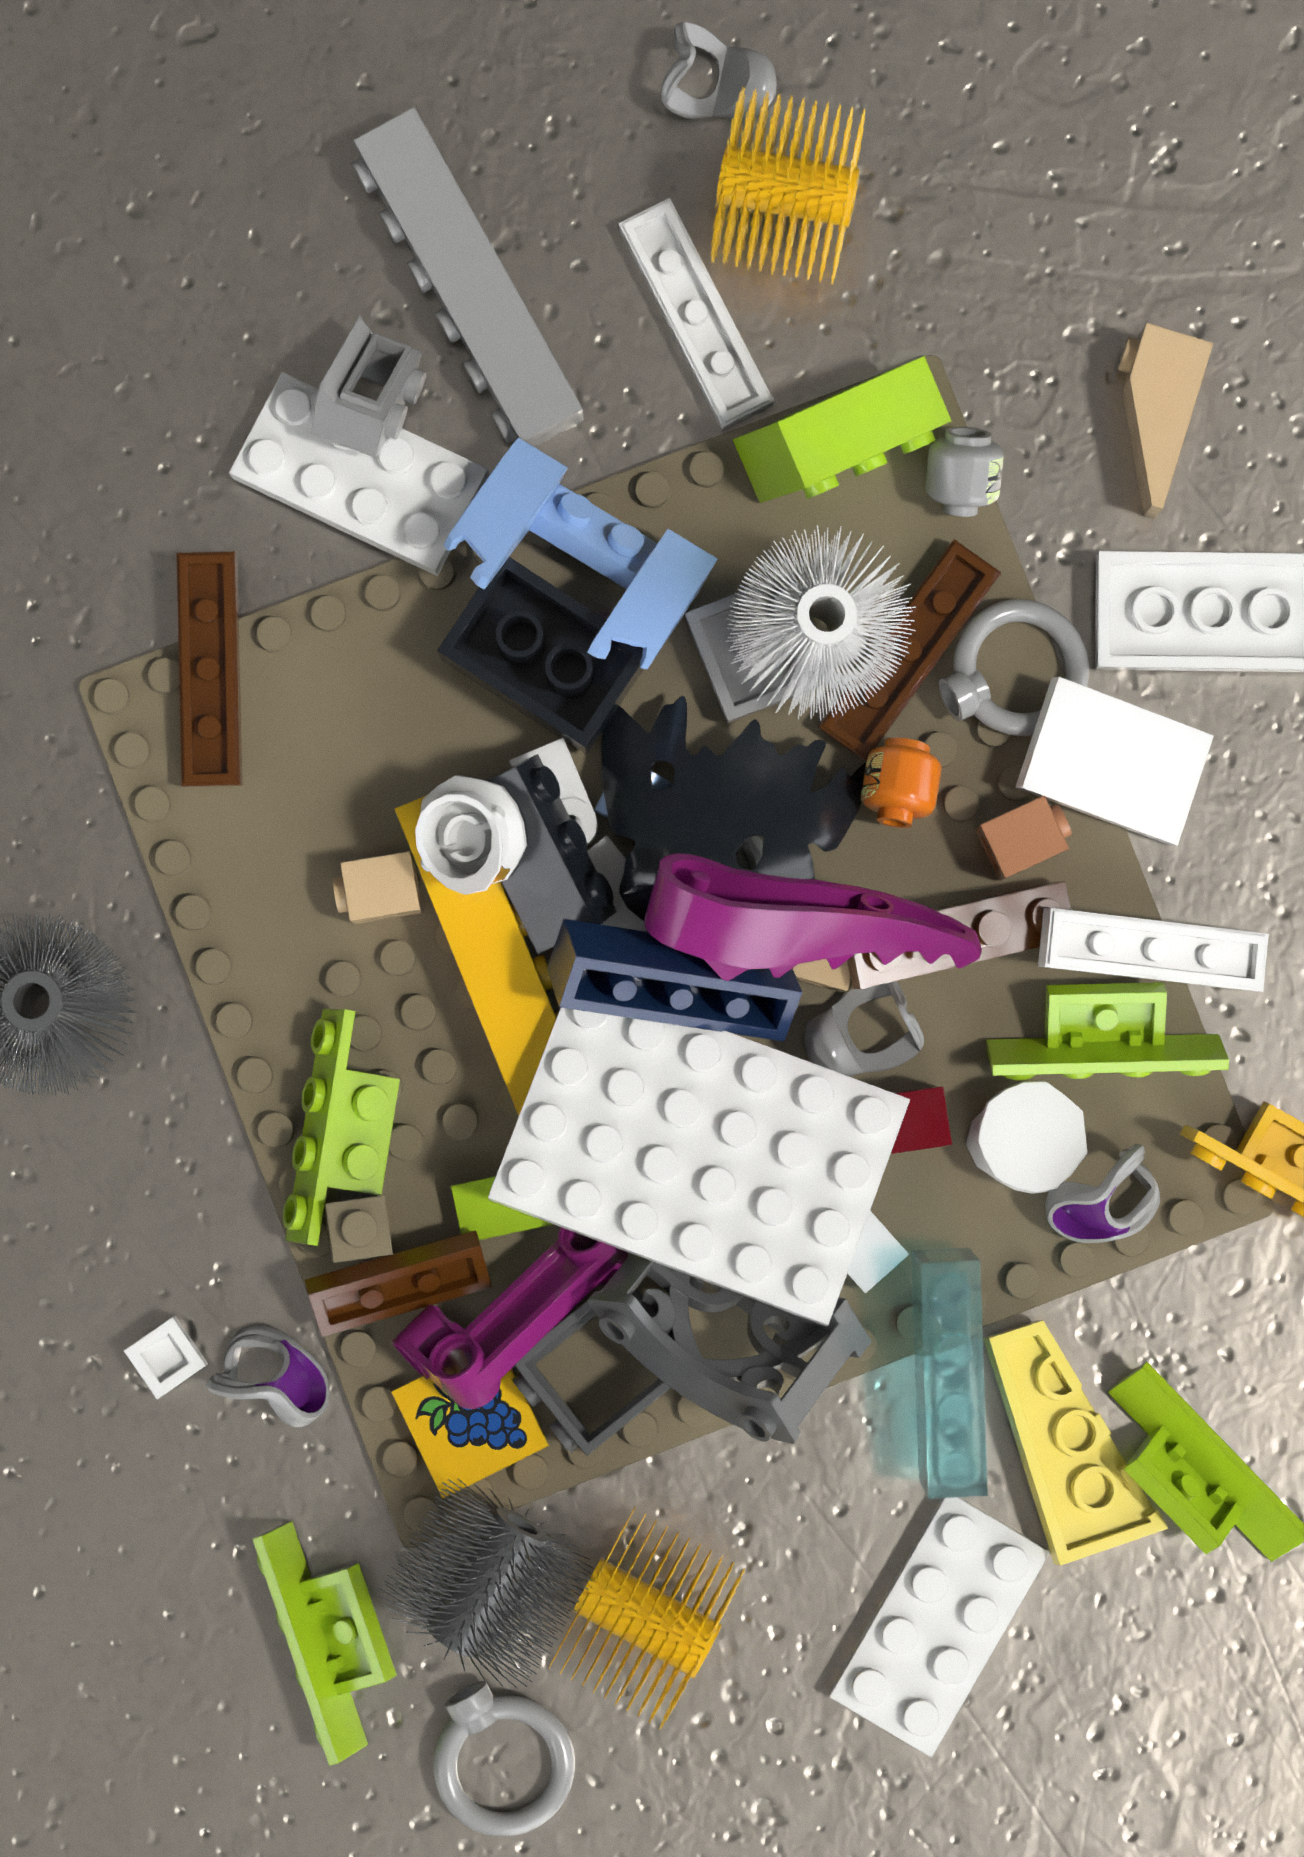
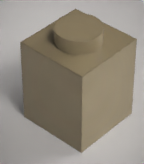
(358, 1229)

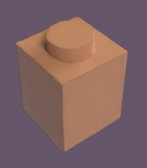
(1024, 837)

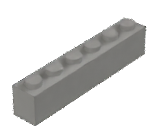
(467, 279)

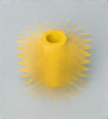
(785, 185)
(651, 1620)

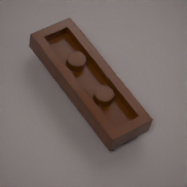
(398, 1283)

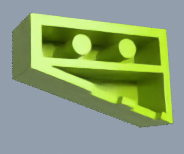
(844, 433)

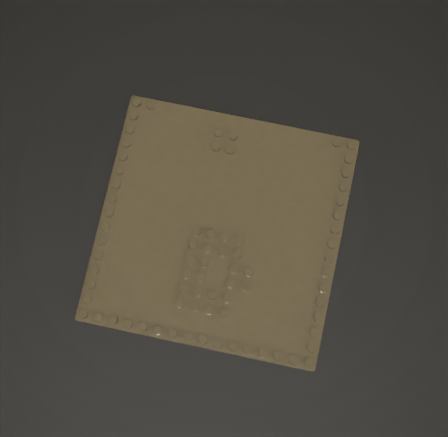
(363, 716)

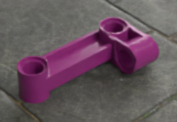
(474, 1359)

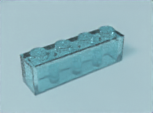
(949, 1372)

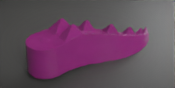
(776, 922)

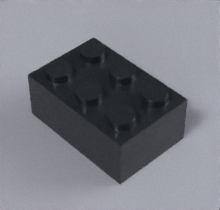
(531, 652)

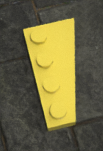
(1066, 1449)

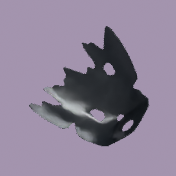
(718, 800)

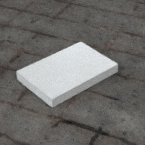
(1114, 761)

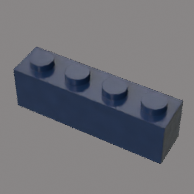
(642, 979)

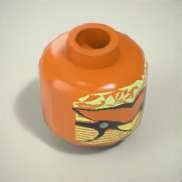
(901, 782)

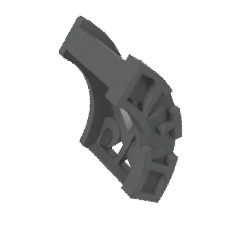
(715, 1382)

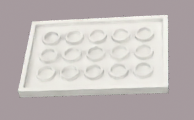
(702, 1155)

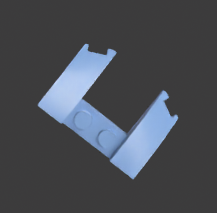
(528, 496)

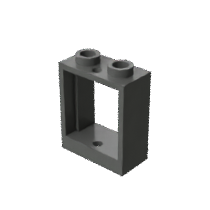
(567, 1425)

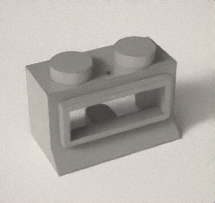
(358, 420)

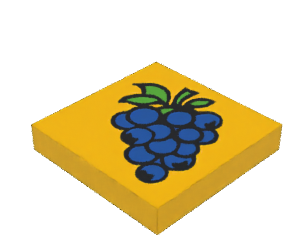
(469, 1441)

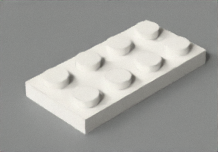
(395, 502)
(1199, 611)
(938, 1623)

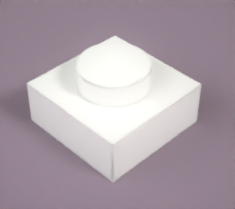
(166, 1357)

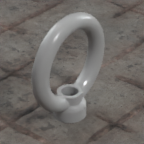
(966, 689)
(474, 1711)

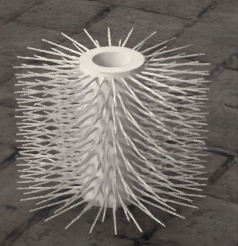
(832, 605)

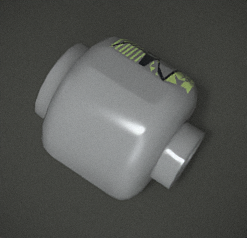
(964, 470)

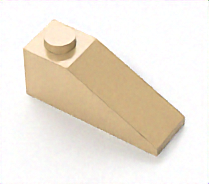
(1159, 401)

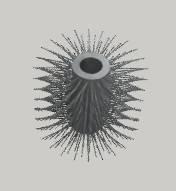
(65, 1007)
(487, 1583)

